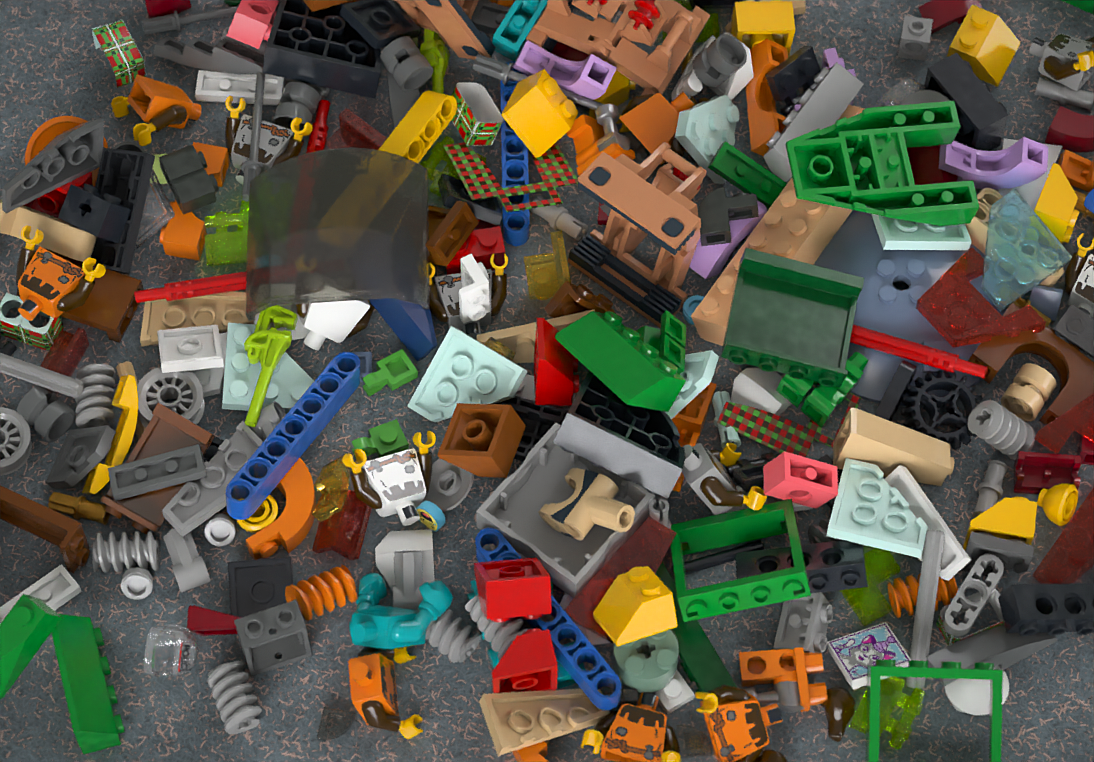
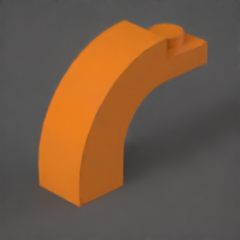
(295, 519)

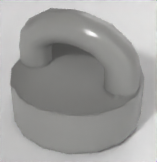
(220, 530)
(136, 583)

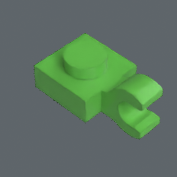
(392, 371)
(383, 439)

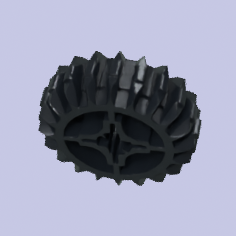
(933, 403)

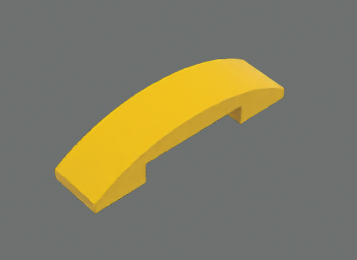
(127, 399)

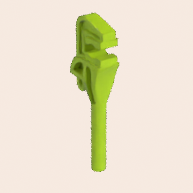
(438, 57)
(267, 348)

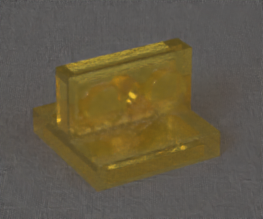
(547, 271)

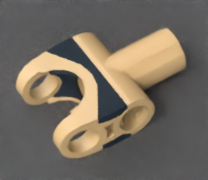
(588, 505)

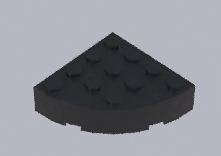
(321, 50)
(623, 438)

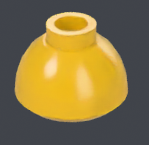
(1059, 502)
(262, 517)

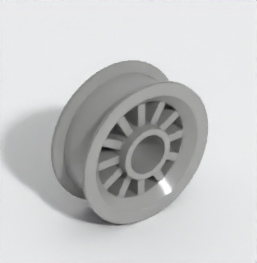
(188, 394)
(17, 441)

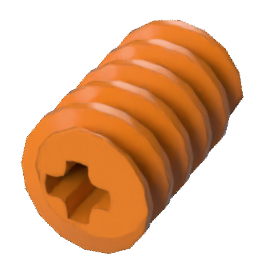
(323, 591)
(905, 593)

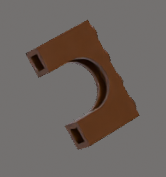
(1072, 366)

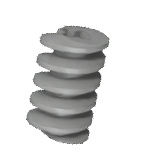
(95, 402)
(1001, 428)
(126, 552)
(498, 633)
(451, 638)
(232, 697)

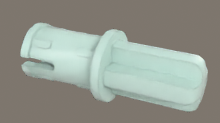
(727, 434)

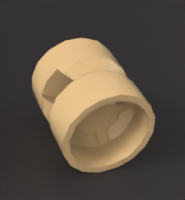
(1029, 391)

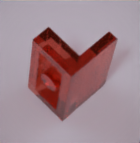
(355, 133)
(66, 352)
(344, 530)

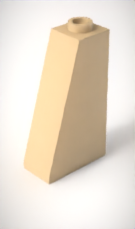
(890, 445)

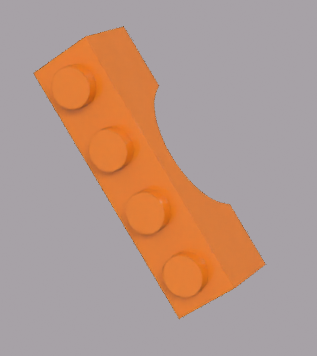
(760, 103)
(185, 232)

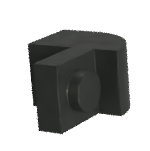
(718, 210)

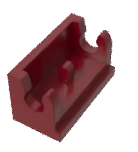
(1044, 470)

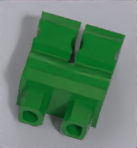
(668, 340)
(822, 399)

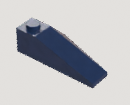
(410, 324)

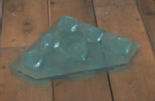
(1018, 251)

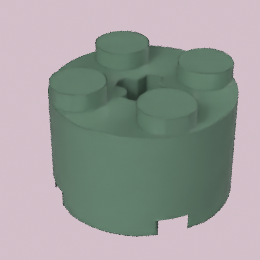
(647, 673)

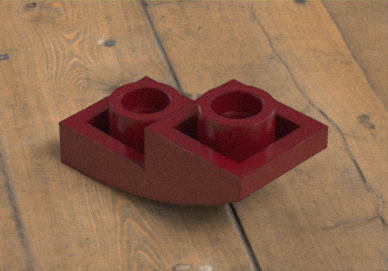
(946, 12)

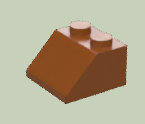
(482, 439)

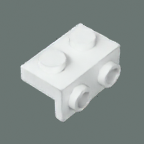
(474, 291)

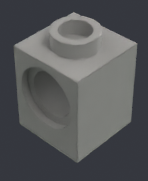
(915, 38)

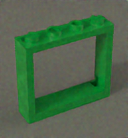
(733, 529)
(920, 669)

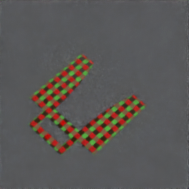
(482, 183)
(778, 431)

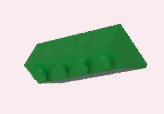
(622, 360)
(86, 685)

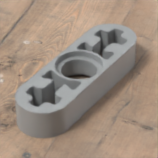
(973, 608)

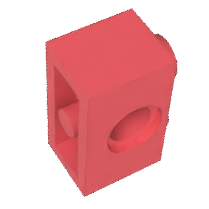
(253, 21)
(800, 479)

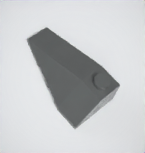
(59, 163)

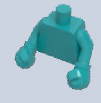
(392, 626)

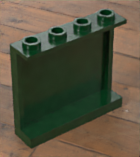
(791, 318)

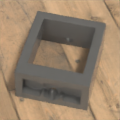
(261, 647)

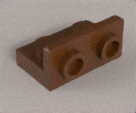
(576, 299)

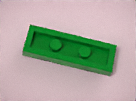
(746, 174)

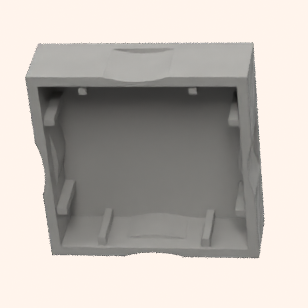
(541, 481)

